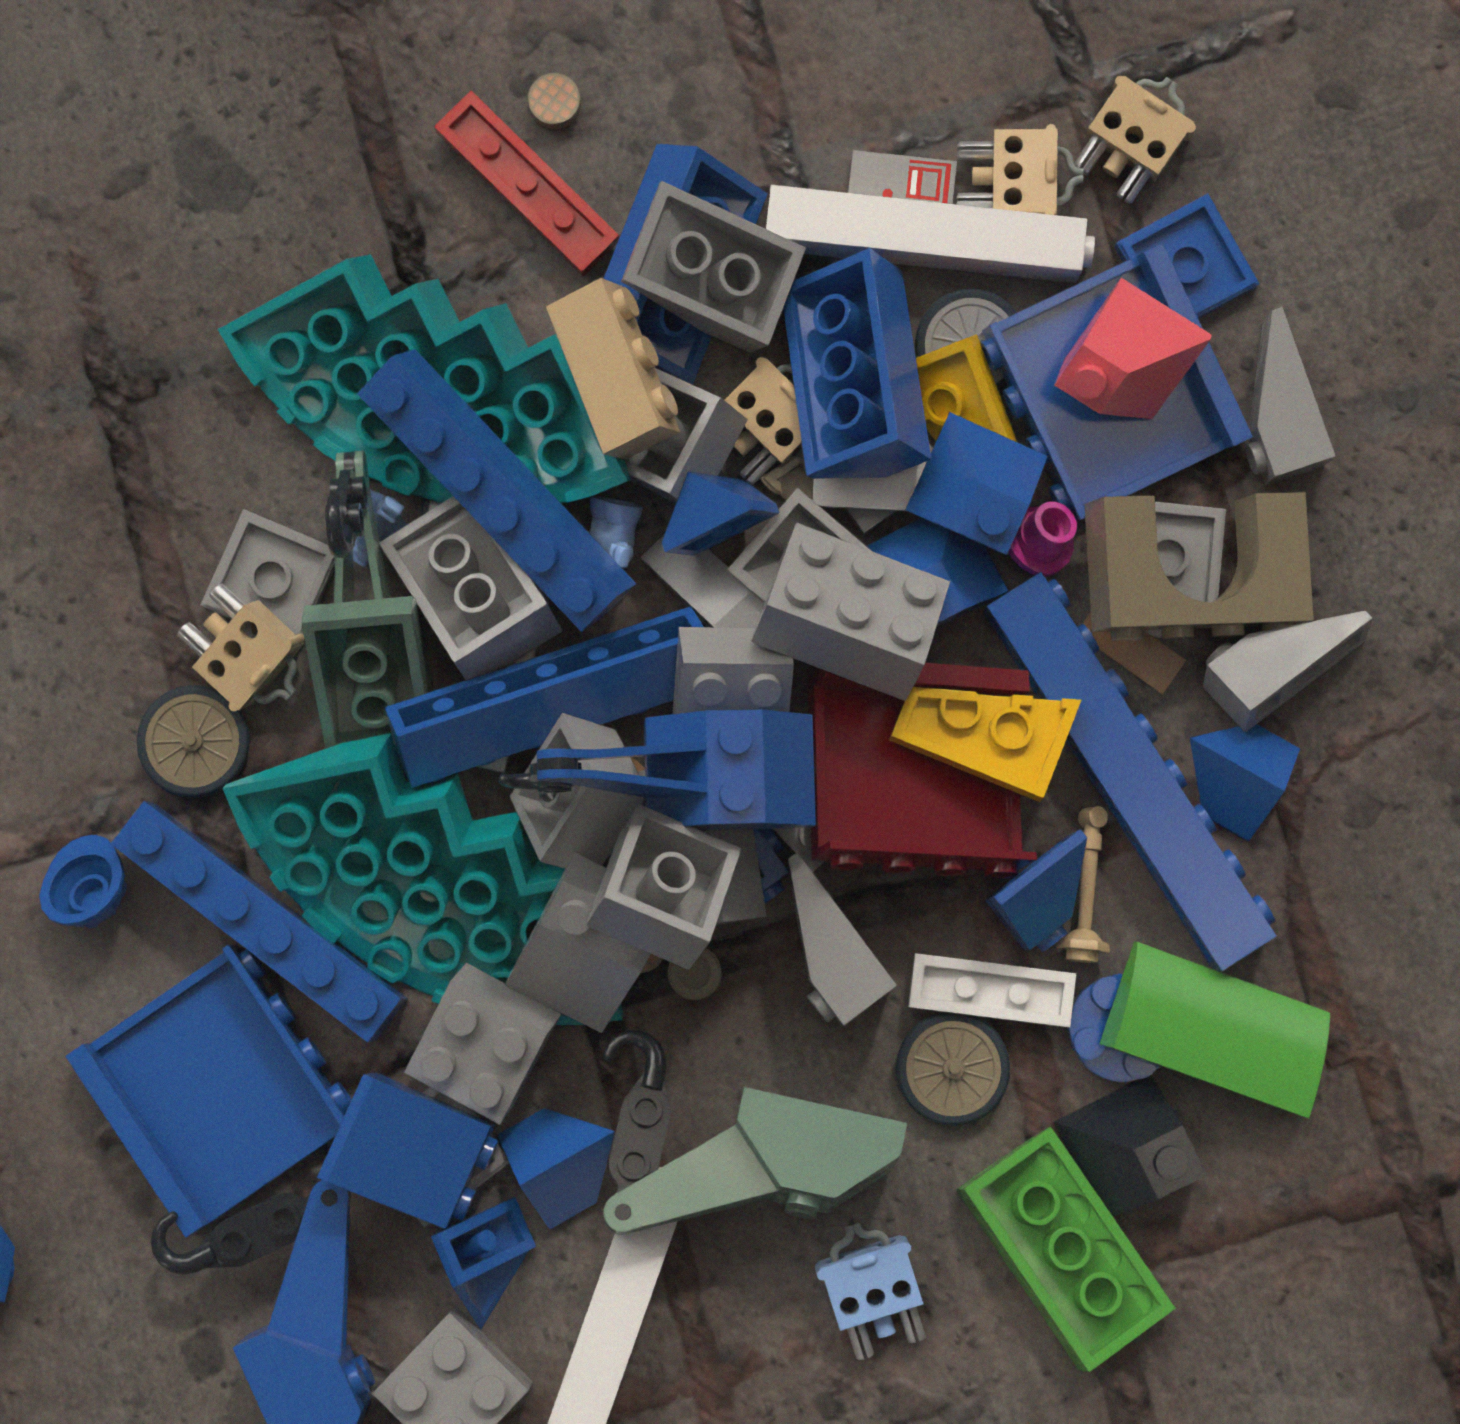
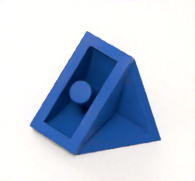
(712, 512)
(1241, 775)
(557, 1162)
(484, 1255)

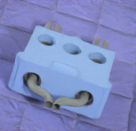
(866, 1269)

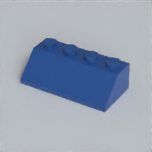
(693, 170)
(855, 370)

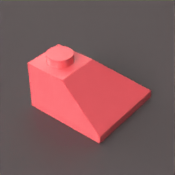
(1131, 355)

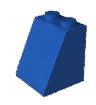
(408, 1151)

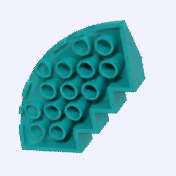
(340, 327)
(395, 865)

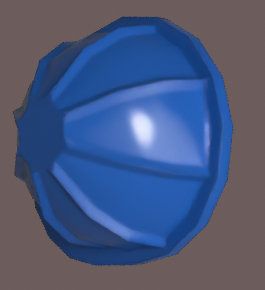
(83, 883)

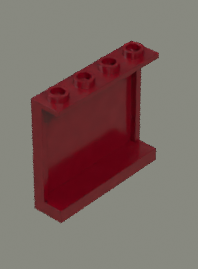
(900, 805)

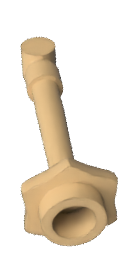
(1083, 943)

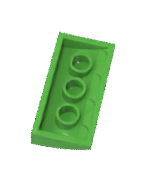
(1218, 1030)
(1065, 1250)

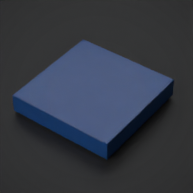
(1201, 253)

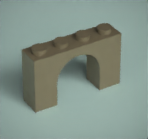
(1135, 595)

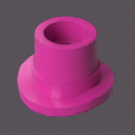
(1045, 539)

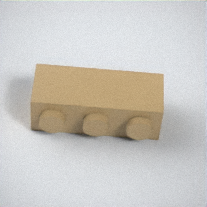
(614, 368)

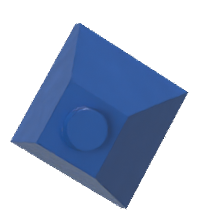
(977, 484)
(950, 557)
(1042, 895)

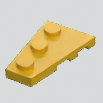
(961, 383)
(989, 736)

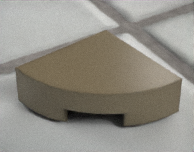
(787, 478)

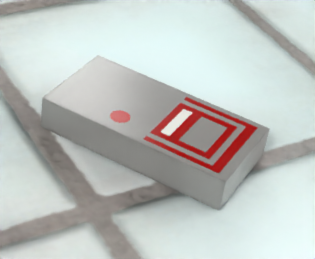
(902, 177)

